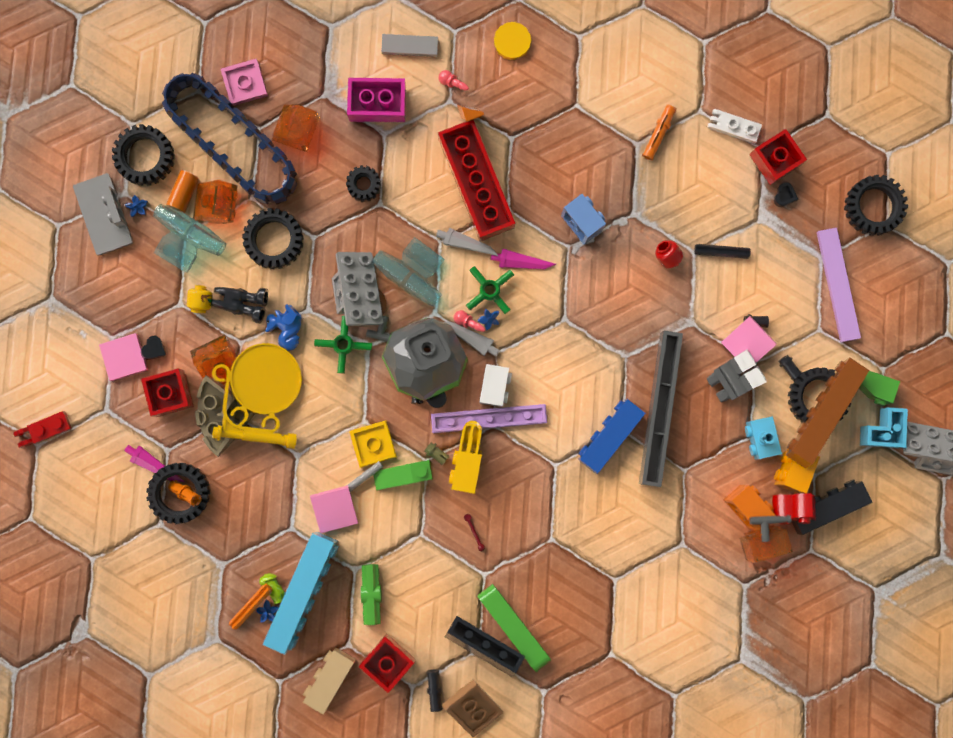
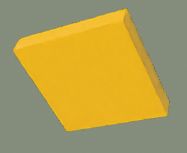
(373, 444)

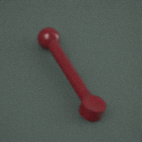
(481, 547)

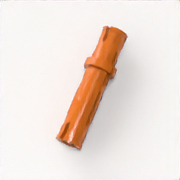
(668, 113)

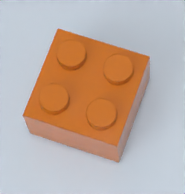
(747, 503)

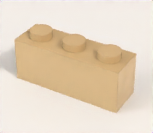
(328, 680)

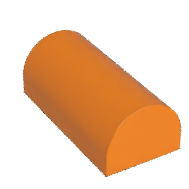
(182, 191)

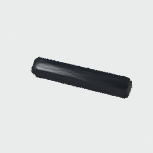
(722, 251)

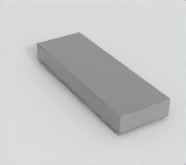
(409, 45)

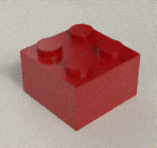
(778, 157)
(167, 392)
(387, 663)

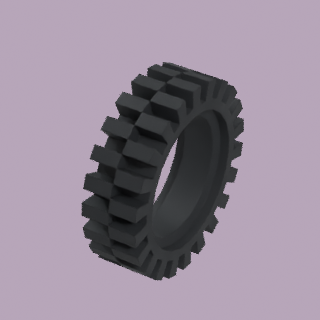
(131, 137)
(893, 192)
(255, 225)
(798, 387)
(161, 509)

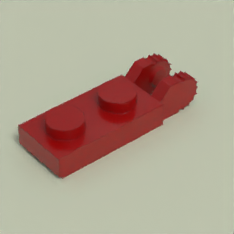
(44, 429)

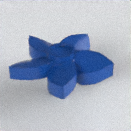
(136, 206)
(489, 319)
(267, 611)

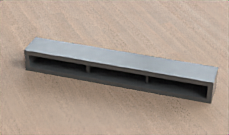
(660, 408)

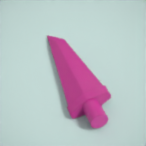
(516, 260)
(147, 461)

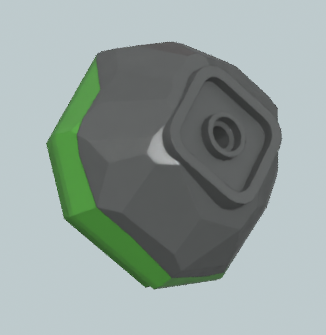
(420, 372)

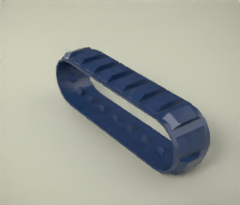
(196, 81)

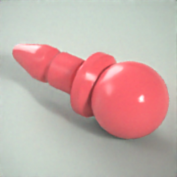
(447, 78)
(462, 318)

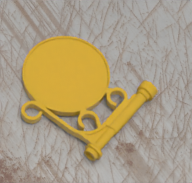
(263, 382)

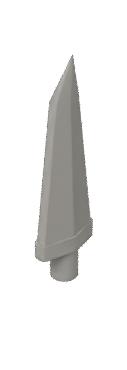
(460, 240)
(477, 341)

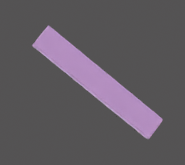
(838, 285)
(490, 418)

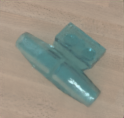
(185, 237)
(413, 270)

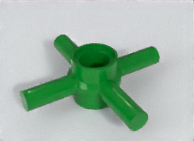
(483, 295)
(342, 353)

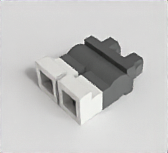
(733, 382)

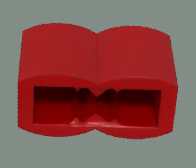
(798, 506)

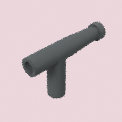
(380, 333)
(765, 521)

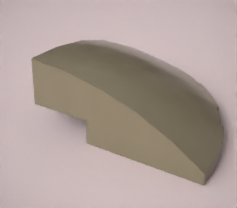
(210, 413)

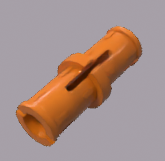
(184, 493)

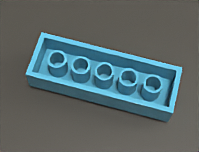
(300, 593)

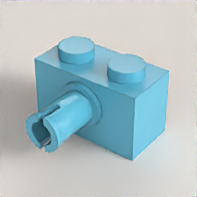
(763, 438)

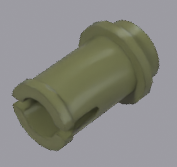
(436, 453)

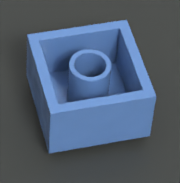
(583, 218)

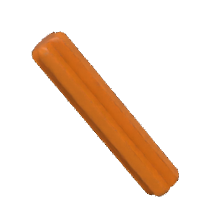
(250, 606)

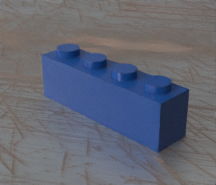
(611, 435)

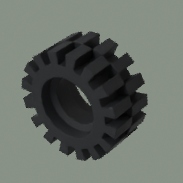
(367, 194)

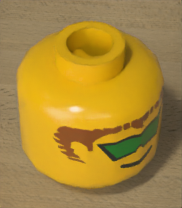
(199, 299)

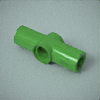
(371, 594)

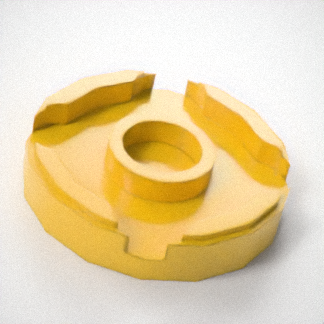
(512, 40)

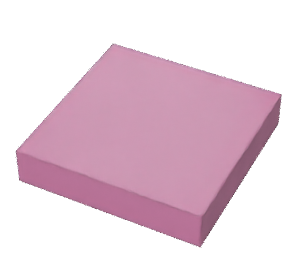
(244, 82)
(749, 336)
(123, 357)
(334, 509)

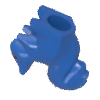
(289, 324)

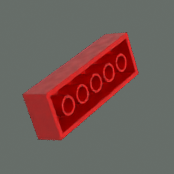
(476, 180)

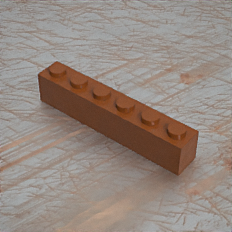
(827, 412)

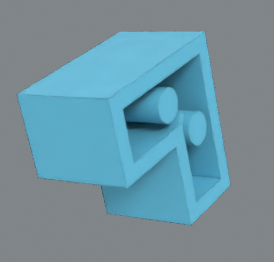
(890, 433)

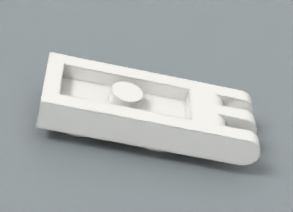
(734, 126)

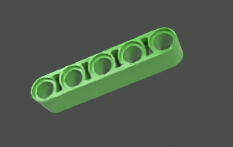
(514, 628)

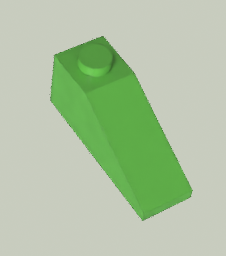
(880, 388)
(403, 475)

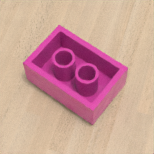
(376, 100)

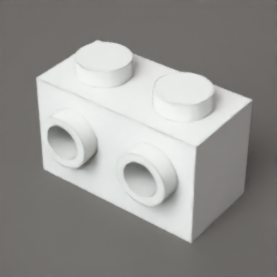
(494, 385)

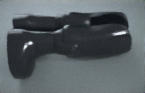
(234, 301)

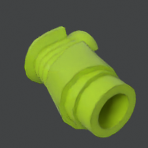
(277, 593)

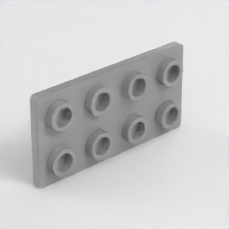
(103, 214)
(357, 289)
(931, 446)

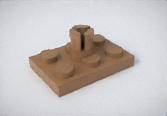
(472, 708)

